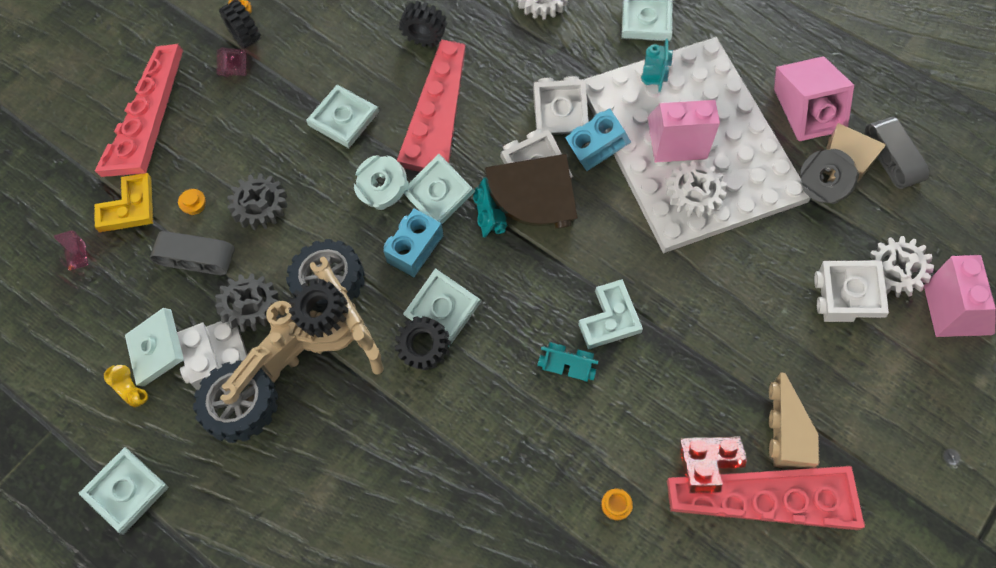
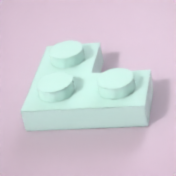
(617, 320)

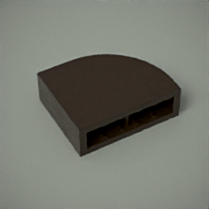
(534, 191)

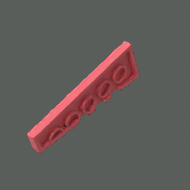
(435, 113)
(140, 129)
(789, 496)

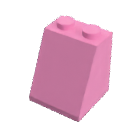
(814, 97)
(683, 130)
(961, 298)

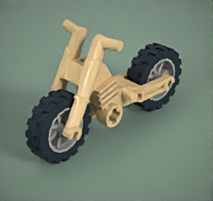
(283, 346)

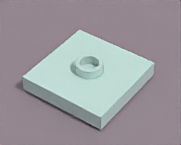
(647, 19)
(342, 116)
(438, 190)
(444, 302)
(154, 347)
(123, 490)

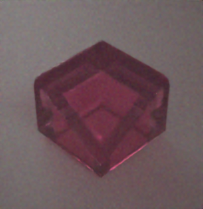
(231, 62)
(74, 249)

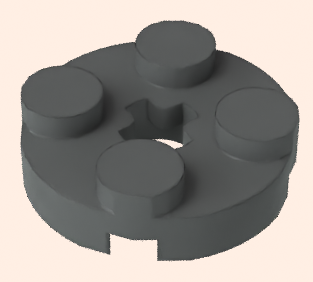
(845, 174)

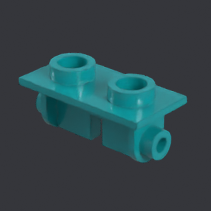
(657, 65)
(488, 216)
(579, 363)

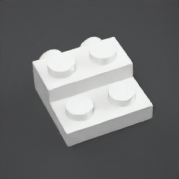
(560, 104)
(537, 145)
(851, 290)
(208, 349)

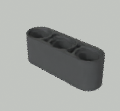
(900, 154)
(192, 253)

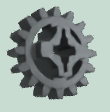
(257, 201)
(246, 302)

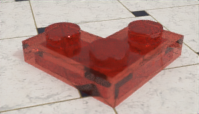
(704, 457)

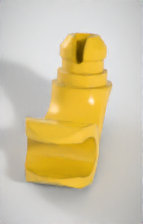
(119, 379)

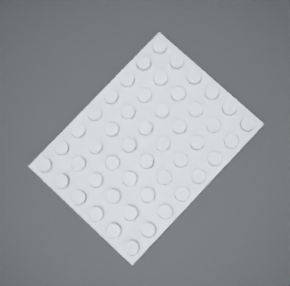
(744, 148)

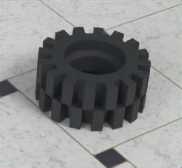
(240, 24)
(422, 24)
(308, 297)
(407, 336)

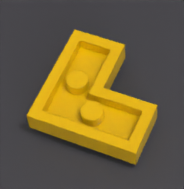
(132, 210)

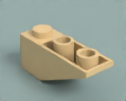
(794, 434)

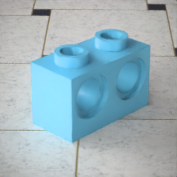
(601, 144)
(418, 244)

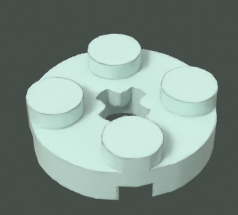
(390, 191)

